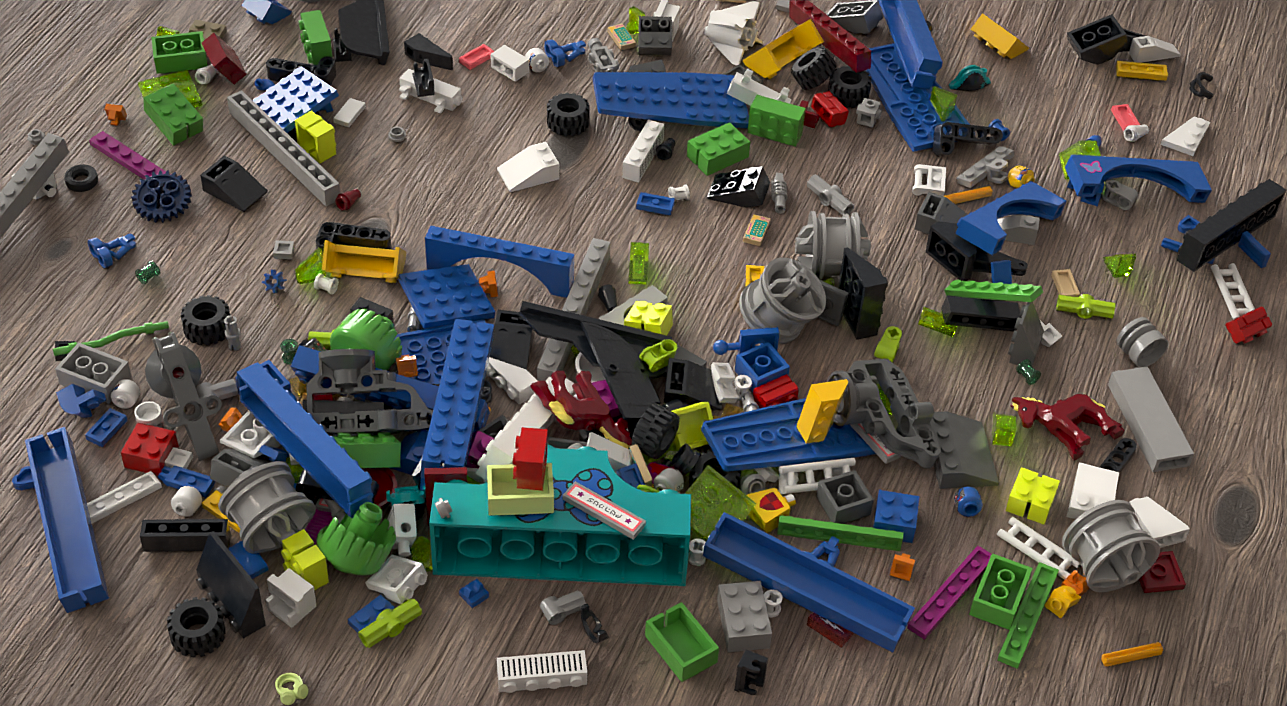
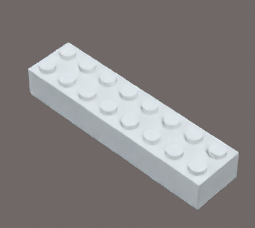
(531, 415)

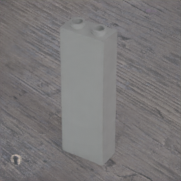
(1150, 419)

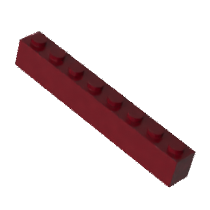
(835, 37)

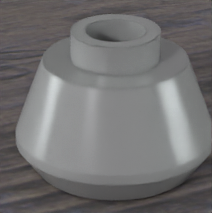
(752, 483)

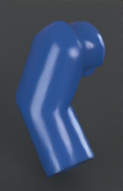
(263, 84)

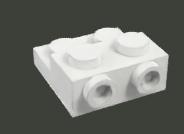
(398, 578)

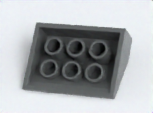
(964, 452)

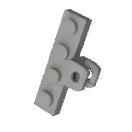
(989, 166)

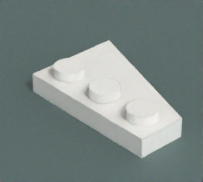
(1187, 136)

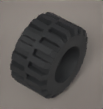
(813, 68)
(849, 86)
(568, 114)
(204, 320)
(655, 431)
(710, 459)
(192, 613)

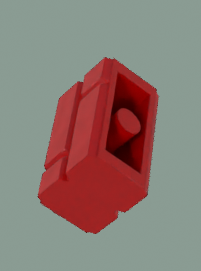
(829, 109)
(1248, 325)
(776, 392)

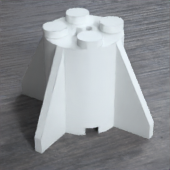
(734, 30)

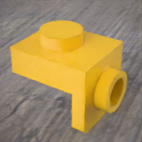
(1061, 600)

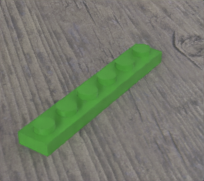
(994, 291)
(845, 533)
(1028, 615)

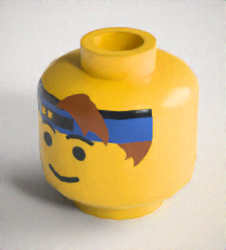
(1020, 175)

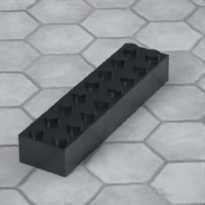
(1228, 224)

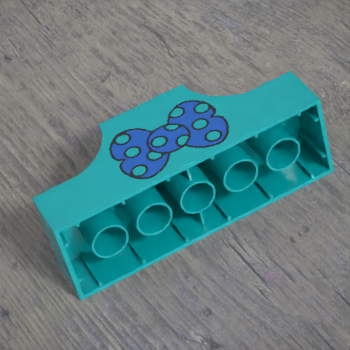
(566, 542)

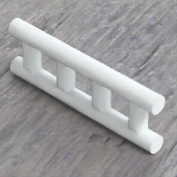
(1238, 284)
(811, 485)
(1034, 538)

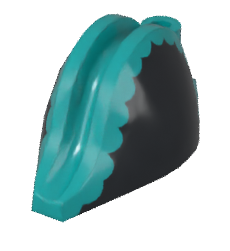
(970, 79)

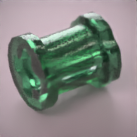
(147, 272)
(288, 350)
(1029, 373)

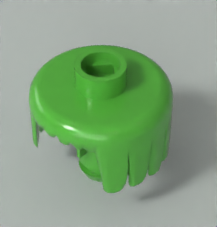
(368, 333)
(359, 542)

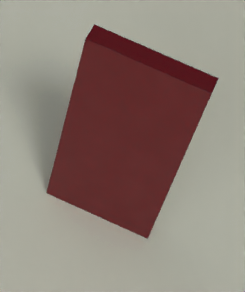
(440, 475)

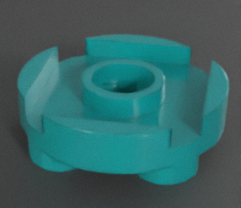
(406, 494)

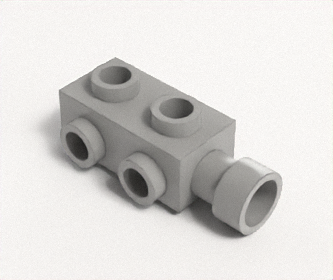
(602, 57)

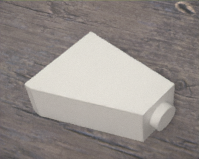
(1159, 522)

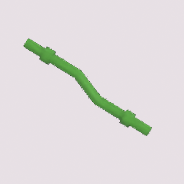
(148, 328)

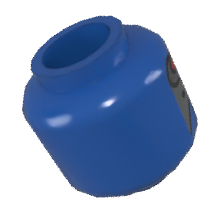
(968, 501)

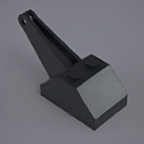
(1101, 40)
(963, 257)

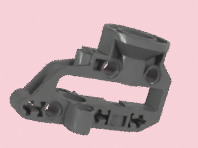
(347, 371)
(159, 375)
(863, 405)

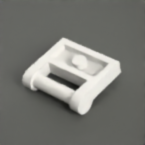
(935, 180)

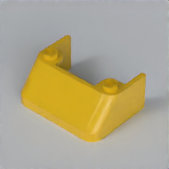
(784, 50)
(363, 261)

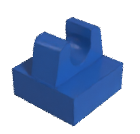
(474, 593)

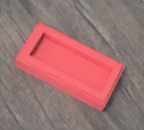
(476, 57)
(1124, 115)

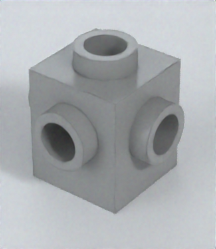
(868, 112)

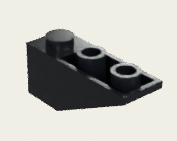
(422, 48)

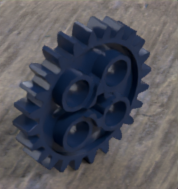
(176, 193)

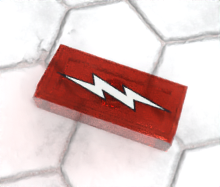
(829, 629)

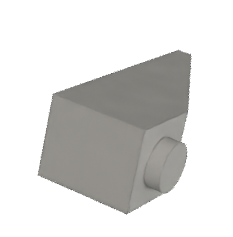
(1020, 228)

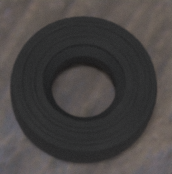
(79, 170)

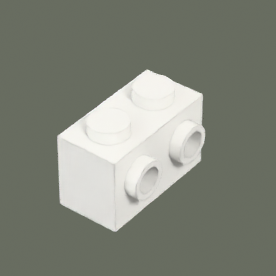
(509, 63)

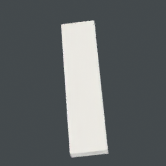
(123, 496)

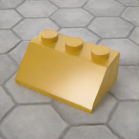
(998, 37)
(820, 410)

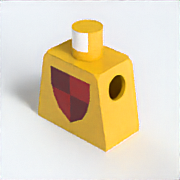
(770, 507)

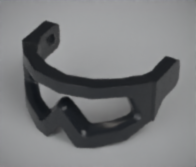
(1203, 92)
(601, 634)

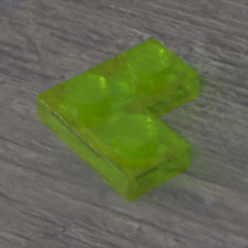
(934, 320)

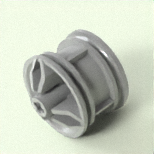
(825, 241)
(783, 298)
(266, 506)
(1110, 546)

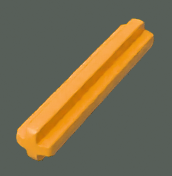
(970, 195)
(1132, 654)

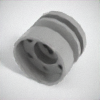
(1142, 342)

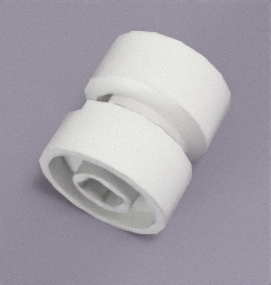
(149, 414)

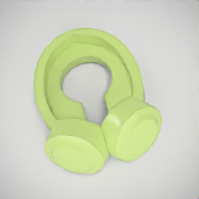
(289, 696)

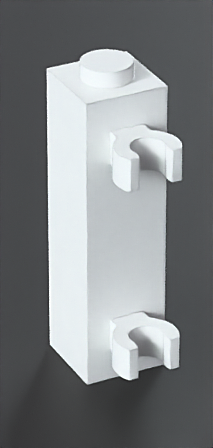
(746, 89)
(445, 95)

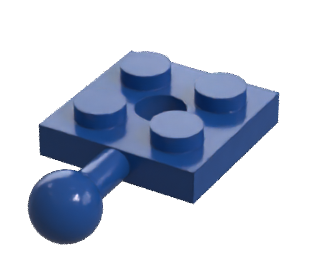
(748, 340)

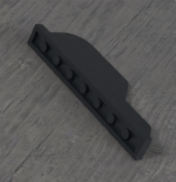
(365, 29)
(567, 328)

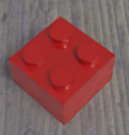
(148, 448)
(530, 458)

